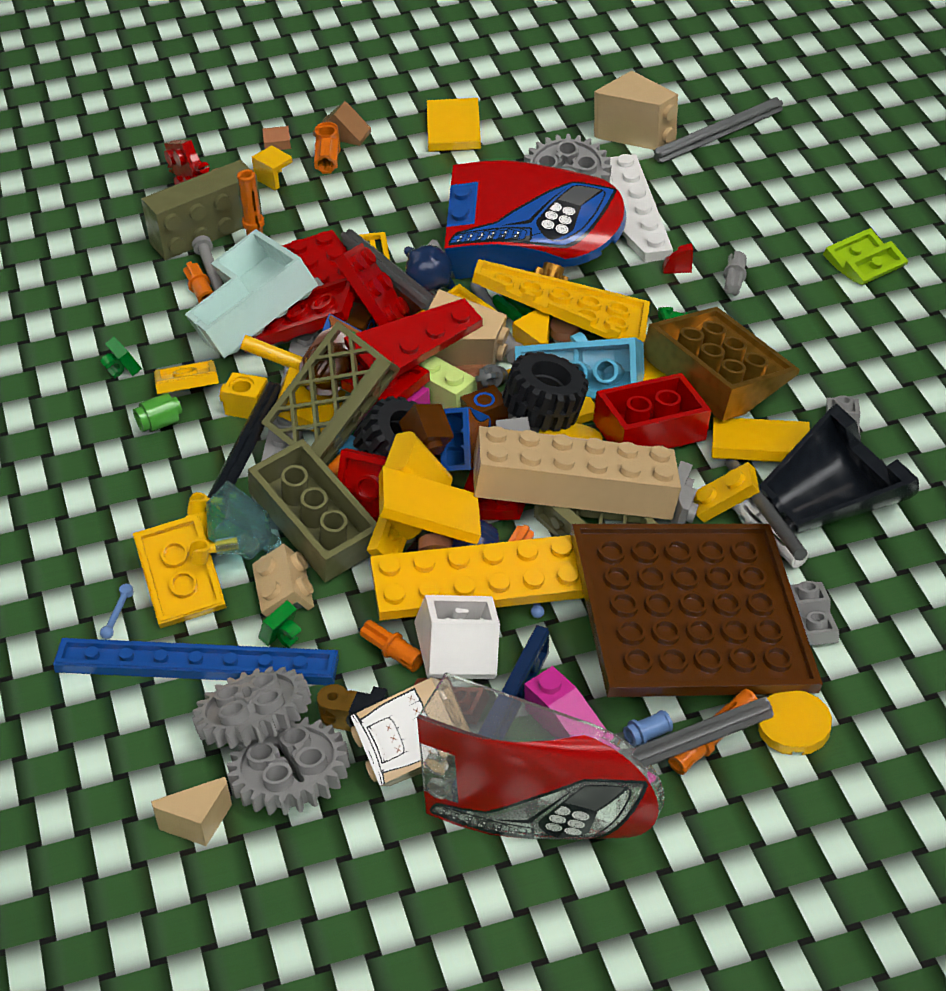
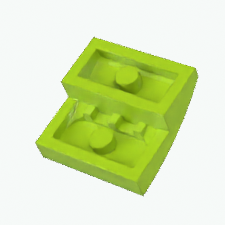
(864, 257)

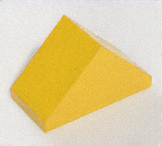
(532, 328)

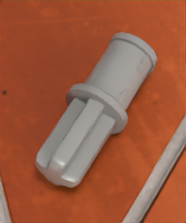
(735, 273)

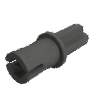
(491, 375)

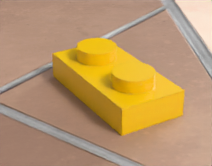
(726, 492)

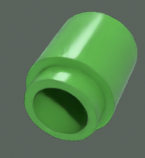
(157, 412)

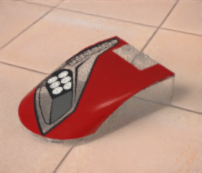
(529, 769)

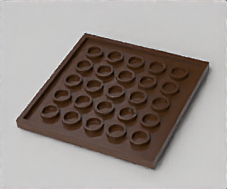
(692, 610)

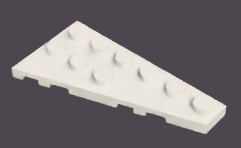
(643, 223)

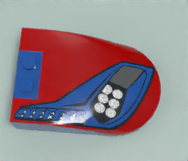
(528, 216)

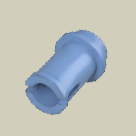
(651, 727)

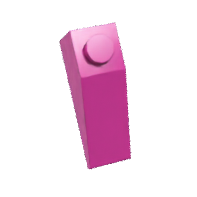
(559, 694)

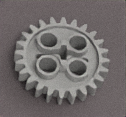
(572, 156)
(251, 707)
(267, 779)

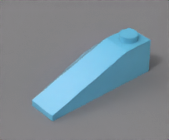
(604, 362)

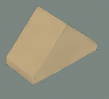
(194, 811)

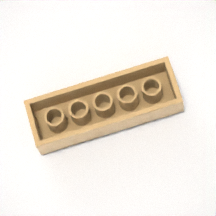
(575, 473)

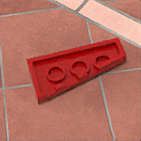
(420, 335)

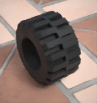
(545, 391)
(380, 426)

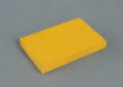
(453, 124)
(756, 438)
(429, 505)
(175, 584)

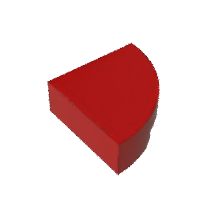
(679, 261)

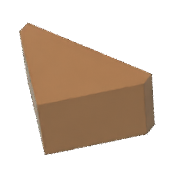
(350, 125)

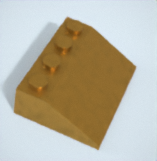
(719, 359)

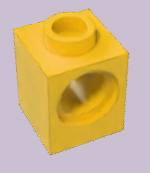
(241, 394)

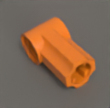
(326, 147)

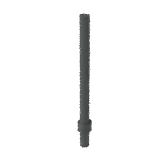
(774, 519)

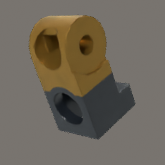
(338, 704)

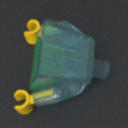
(233, 524)

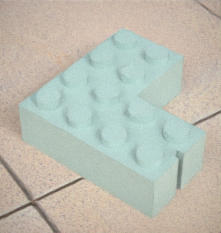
(257, 288)

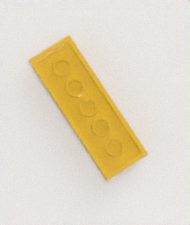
(507, 571)

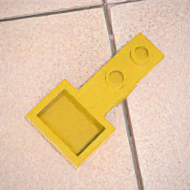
(412, 457)

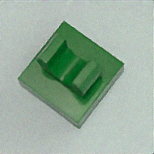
(119, 358)
(280, 626)

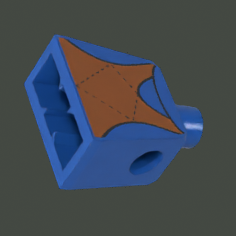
(465, 427)

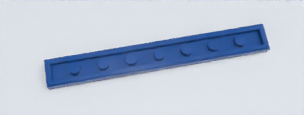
(190, 660)

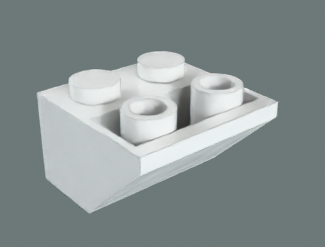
(458, 636)

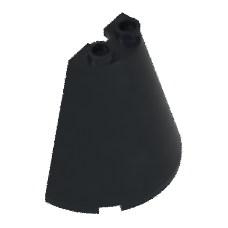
(834, 476)

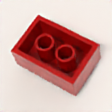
(653, 413)

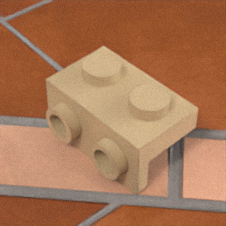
(282, 577)

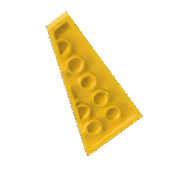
(584, 306)

